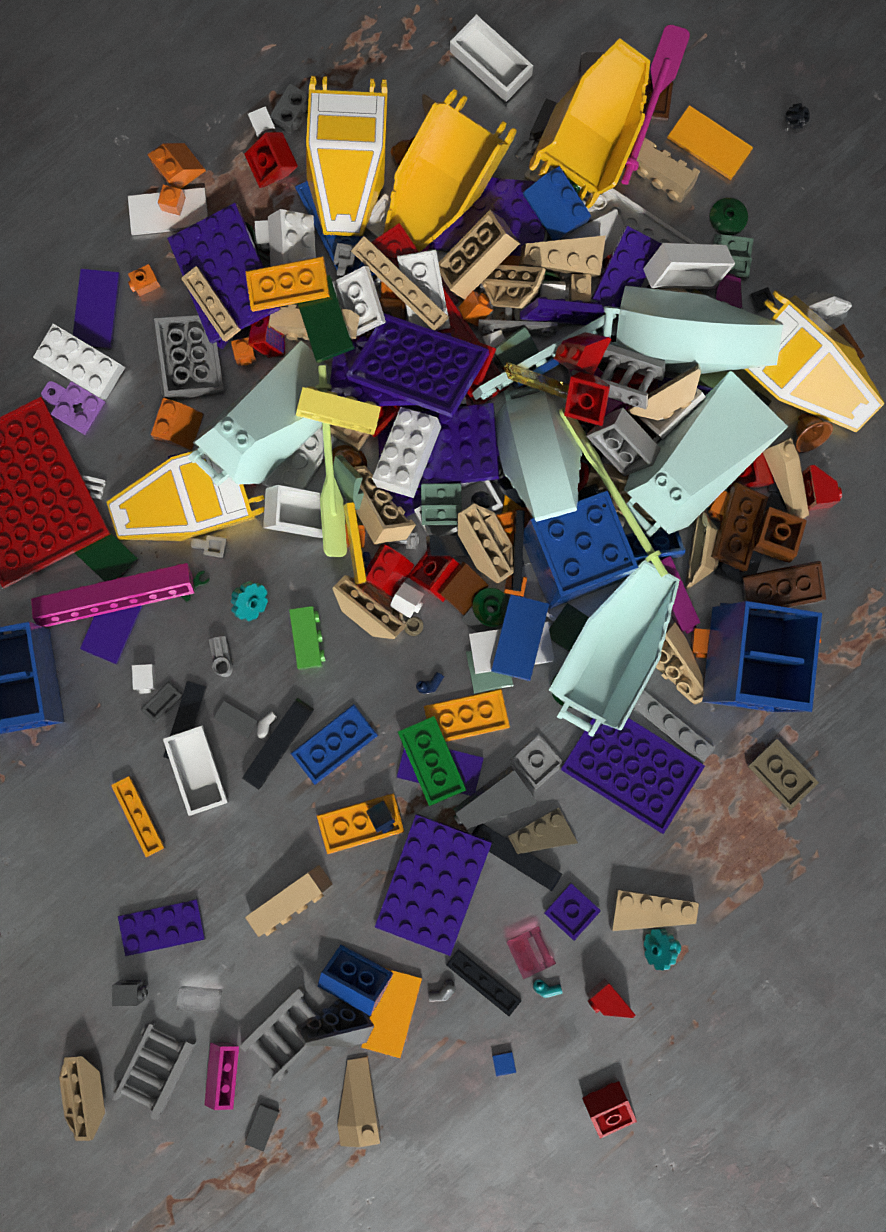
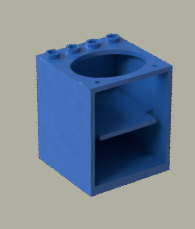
(579, 551)
(762, 657)
(28, 679)

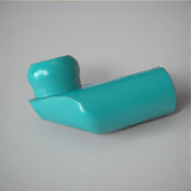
(545, 990)

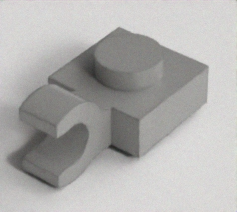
(343, 258)
(212, 547)

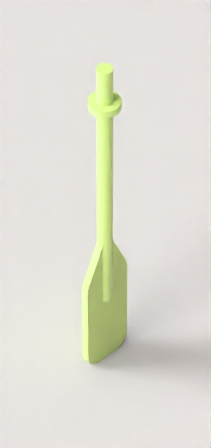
(594, 459)
(331, 499)

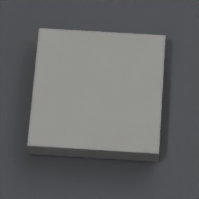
(537, 761)

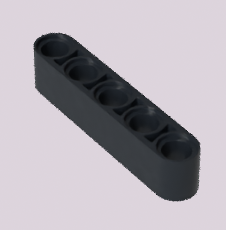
(278, 743)
(524, 862)

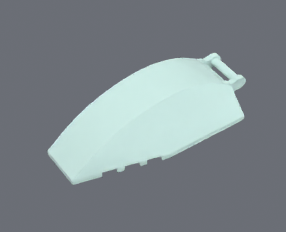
(692, 331)
(539, 452)
(617, 651)

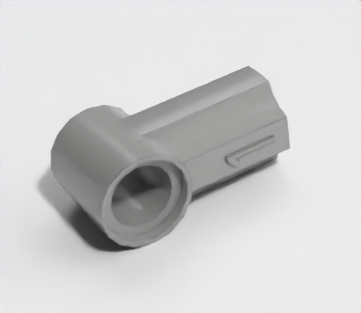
(220, 654)

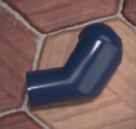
(430, 686)

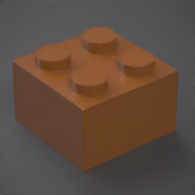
(780, 535)

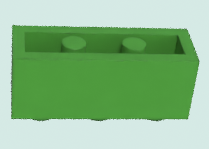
(307, 637)

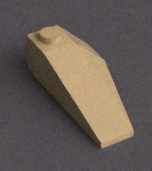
(787, 472)
(680, 666)
(358, 1114)

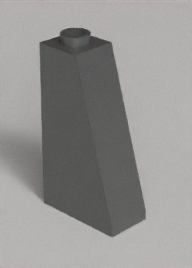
(495, 799)

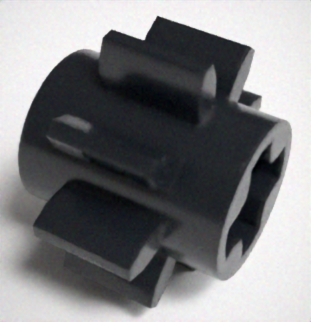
(797, 116)

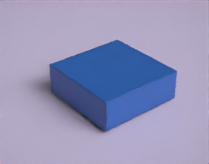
(504, 1063)

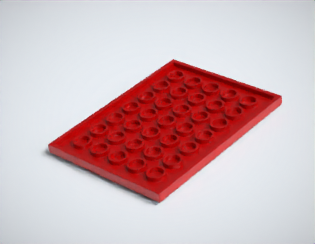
(42, 496)

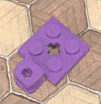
(64, 401)

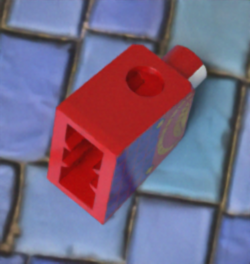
(266, 339)

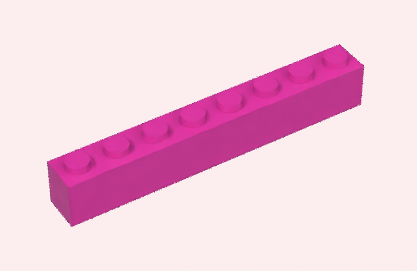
(112, 595)

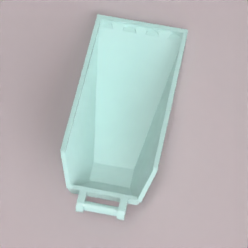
(261, 424)
(703, 456)

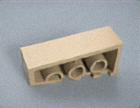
(665, 172)
(566, 255)
(646, 910)

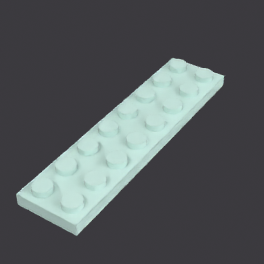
(535, 361)

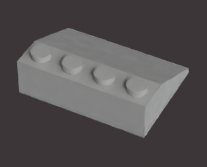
(185, 358)

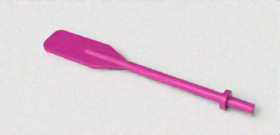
(662, 72)

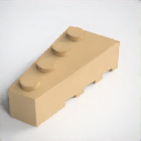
(291, 323)
(379, 514)
(288, 901)

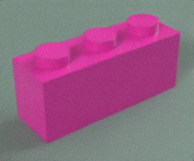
(221, 1076)

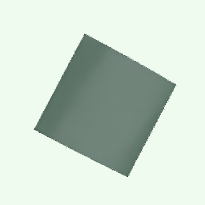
(740, 250)
(516, 348)
(348, 481)
(441, 503)
(488, 680)

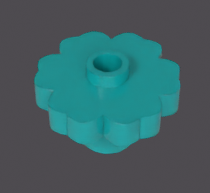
(249, 600)
(661, 949)

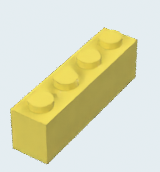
(338, 410)

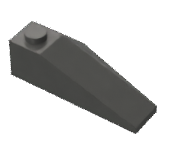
(336, 1026)

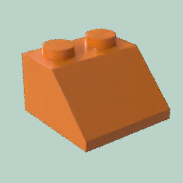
(176, 164)
(177, 424)

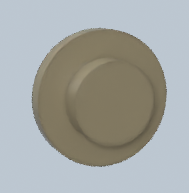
(413, 626)

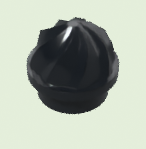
(481, 499)

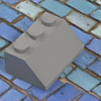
(624, 442)

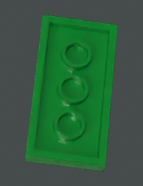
(431, 761)

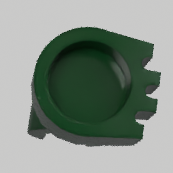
(197, 583)

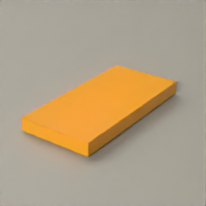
(710, 142)
(287, 284)
(470, 715)
(352, 825)
(393, 1014)

